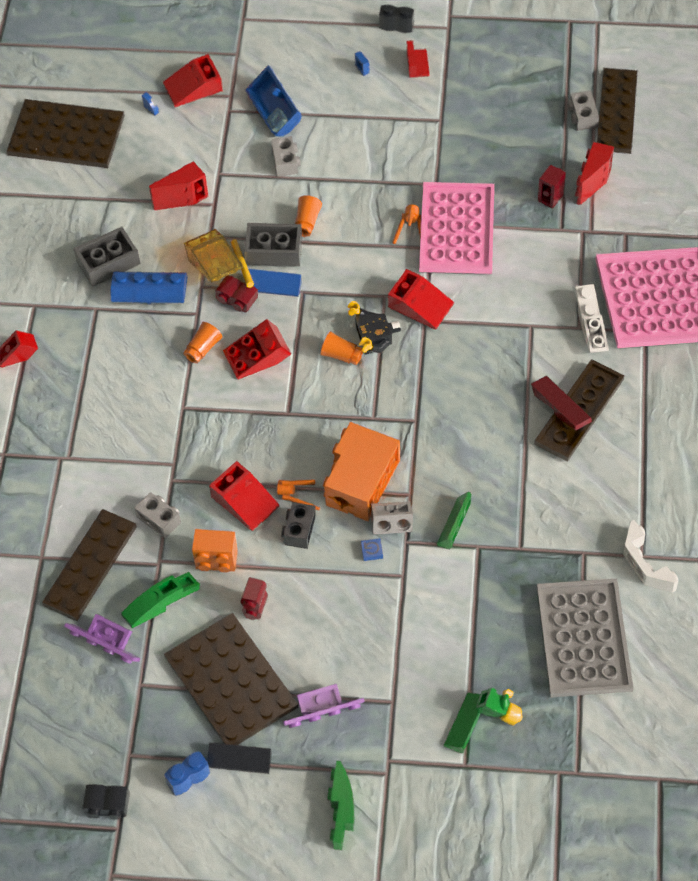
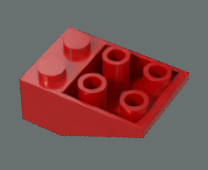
(193, 81)
(595, 171)
(180, 188)
(419, 300)
(257, 350)
(243, 496)

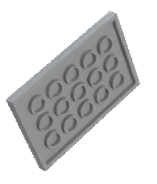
(584, 638)

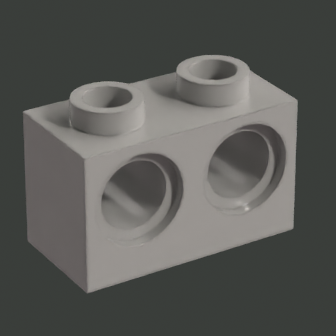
(583, 110)
(284, 156)
(155, 517)
(391, 517)

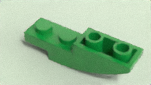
(155, 599)
(342, 803)

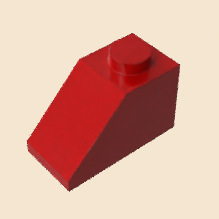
(17, 348)

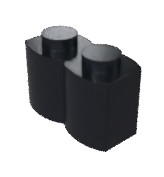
(396, 18)
(106, 800)

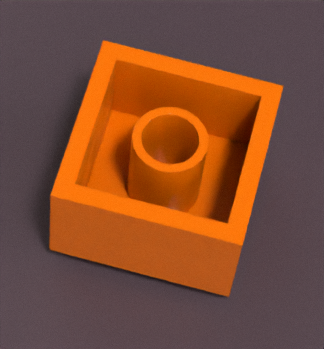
(215, 550)

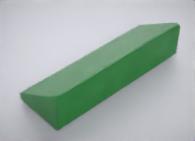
(455, 521)
(463, 724)

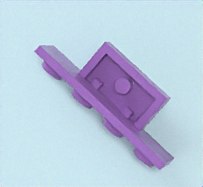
(107, 634)
(321, 702)

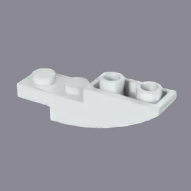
(590, 319)

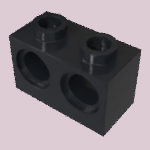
(301, 525)

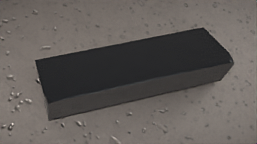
(239, 758)

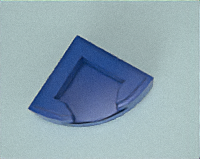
(147, 103)

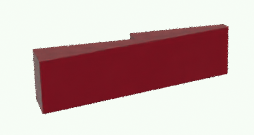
(560, 402)

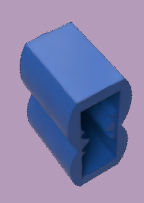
(183, 775)

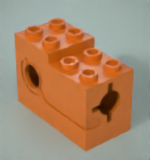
(360, 470)

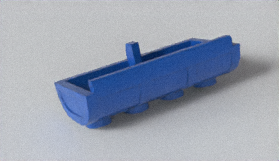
(267, 95)
(149, 287)

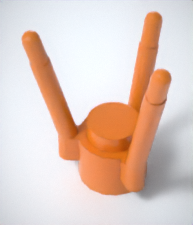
(411, 216)
(287, 487)

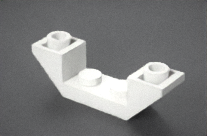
(660, 579)

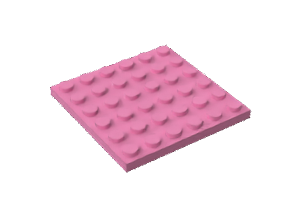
(651, 296)

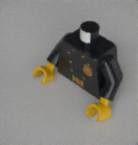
(372, 329)

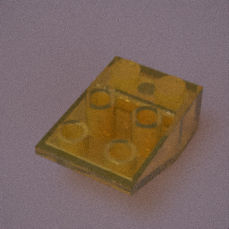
(212, 255)

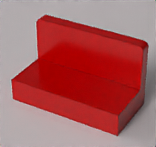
(417, 61)

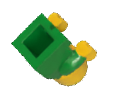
(498, 705)

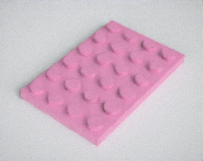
(457, 228)

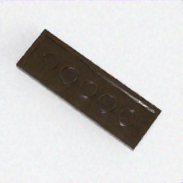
(617, 109)
(591, 394)
(89, 565)

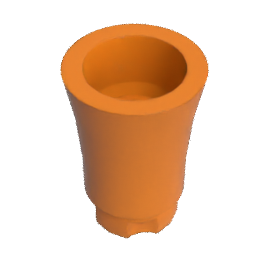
(307, 213)
(202, 342)
(341, 349)

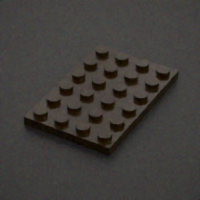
(66, 133)
(231, 681)

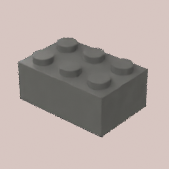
(273, 244)
(105, 255)

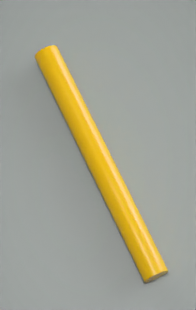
(245, 272)

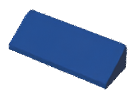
(276, 282)

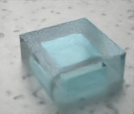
(277, 120)

